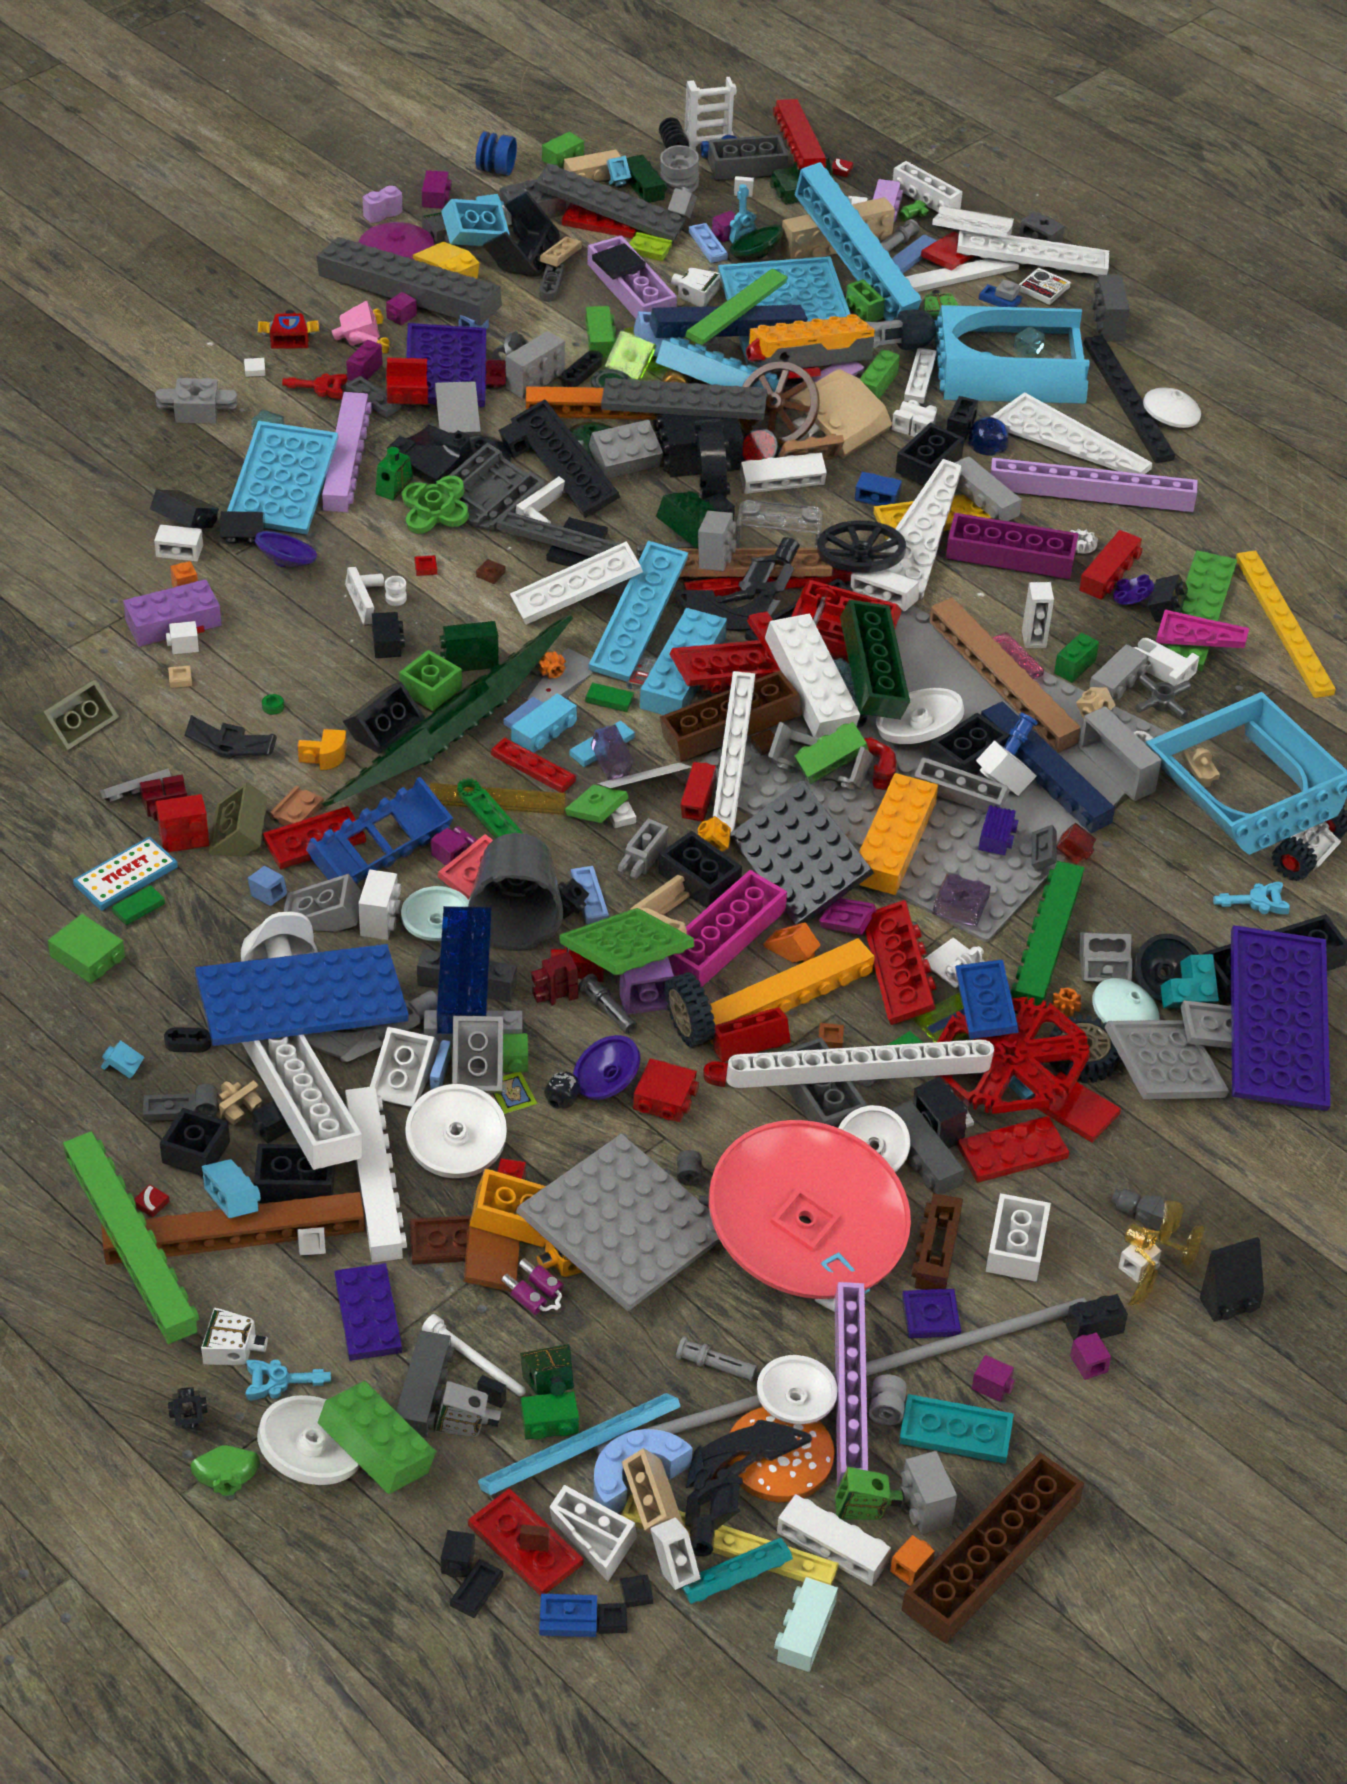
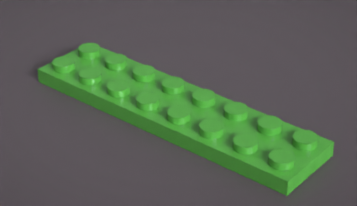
(1207, 591)

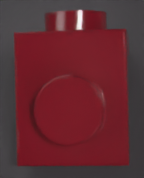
(495, 373)

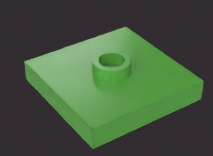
(596, 803)

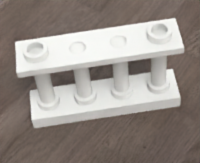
(694, 109)

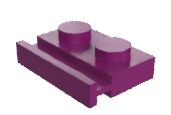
(848, 916)

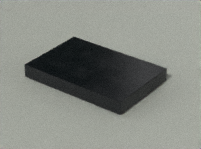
(568, 557)

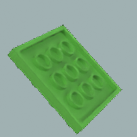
(626, 941)

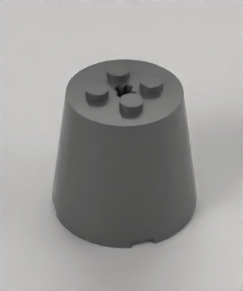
(521, 888)

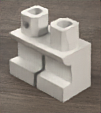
(913, 418)

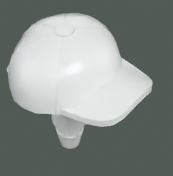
(280, 936)

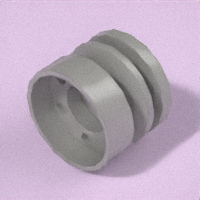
(679, 168)

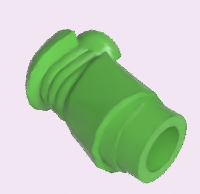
(912, 210)

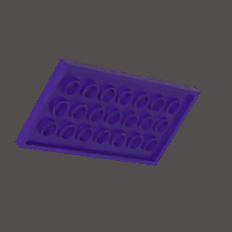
(1279, 1018)

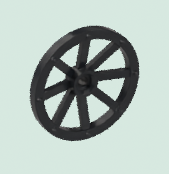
(861, 552)

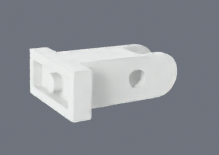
(1166, 663)

